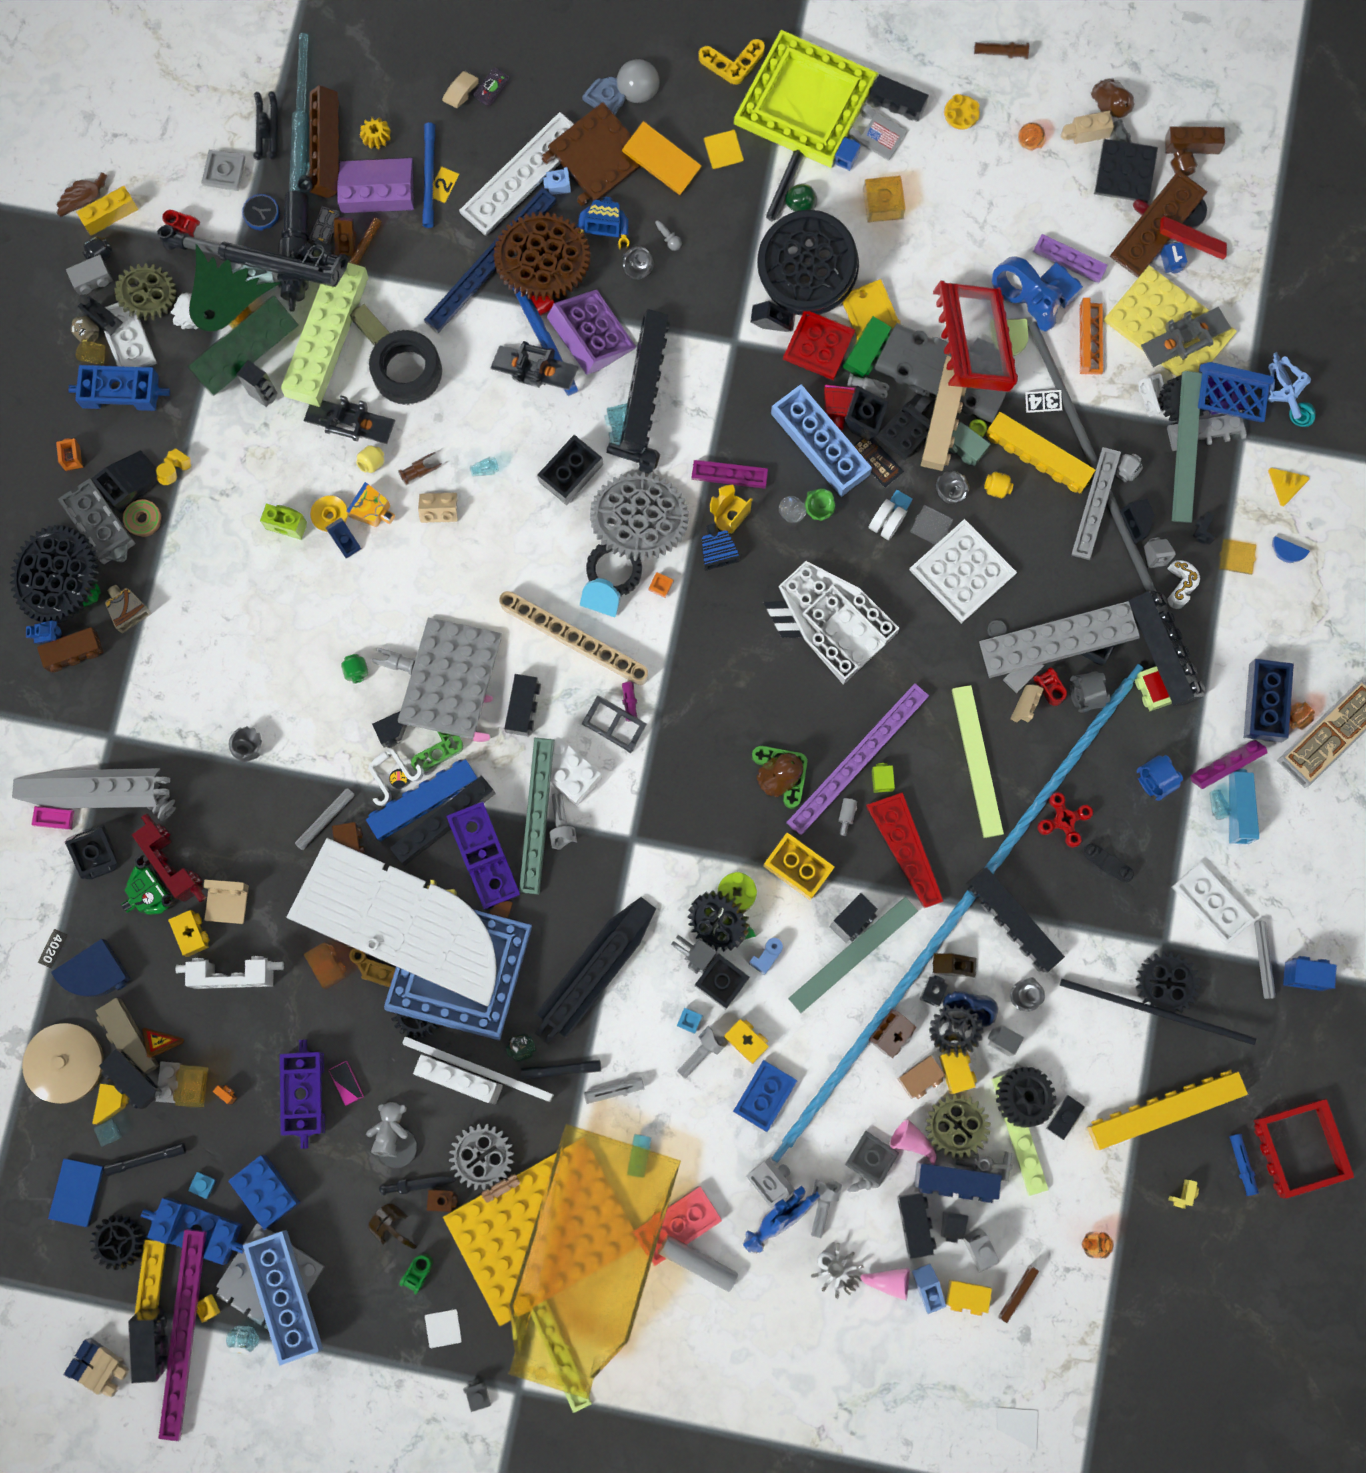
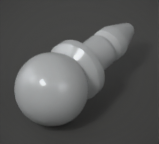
(673, 241)
(861, 1185)

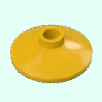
(325, 506)

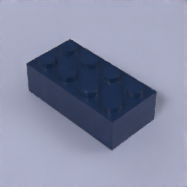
(1268, 700)
(957, 1181)

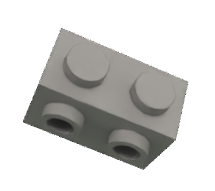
(89, 275)

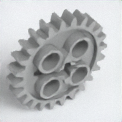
(491, 1171)

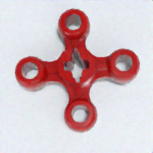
(1068, 827)

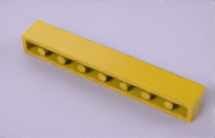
(1166, 1110)

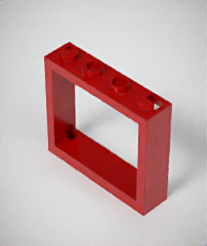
(1332, 1137)

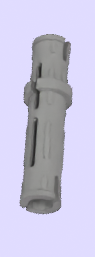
(591, 1097)

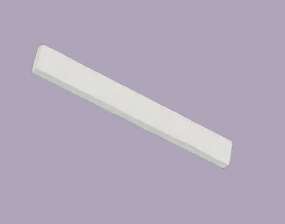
(478, 1069)

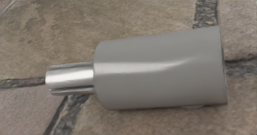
(847, 814)

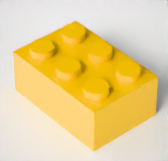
(798, 866)

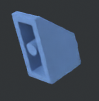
(929, 1288)

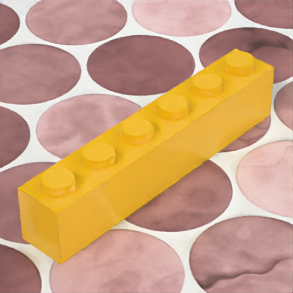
(1040, 453)

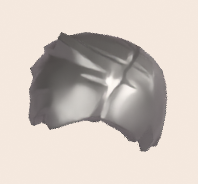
(638, 262)
(952, 487)
(245, 744)
(1027, 994)

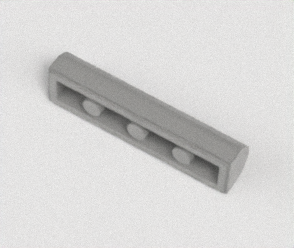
(698, 1263)

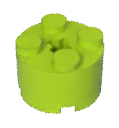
(741, 882)

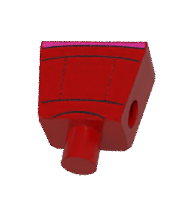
(837, 403)

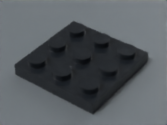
(1125, 170)

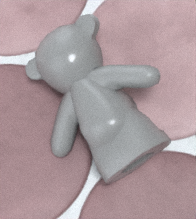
(388, 1130)

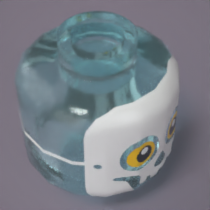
(242, 1340)

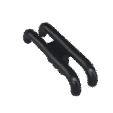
(264, 127)

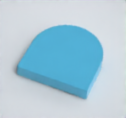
(600, 597)

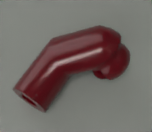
(1140, 206)

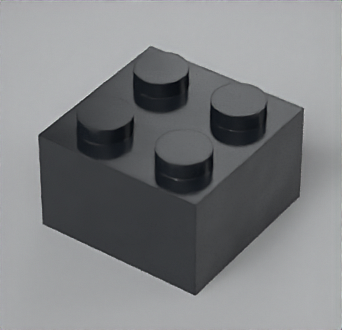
(722, 981)

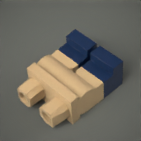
(96, 1367)

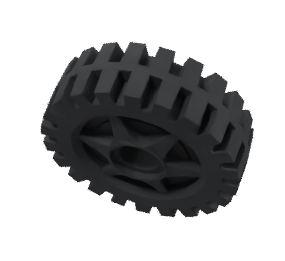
(1039, 1097)

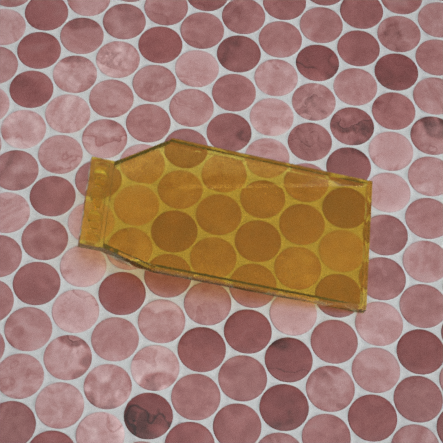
(587, 1259)

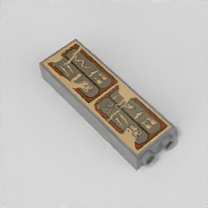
(1327, 737)

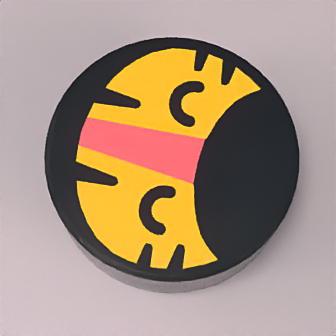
(398, 779)

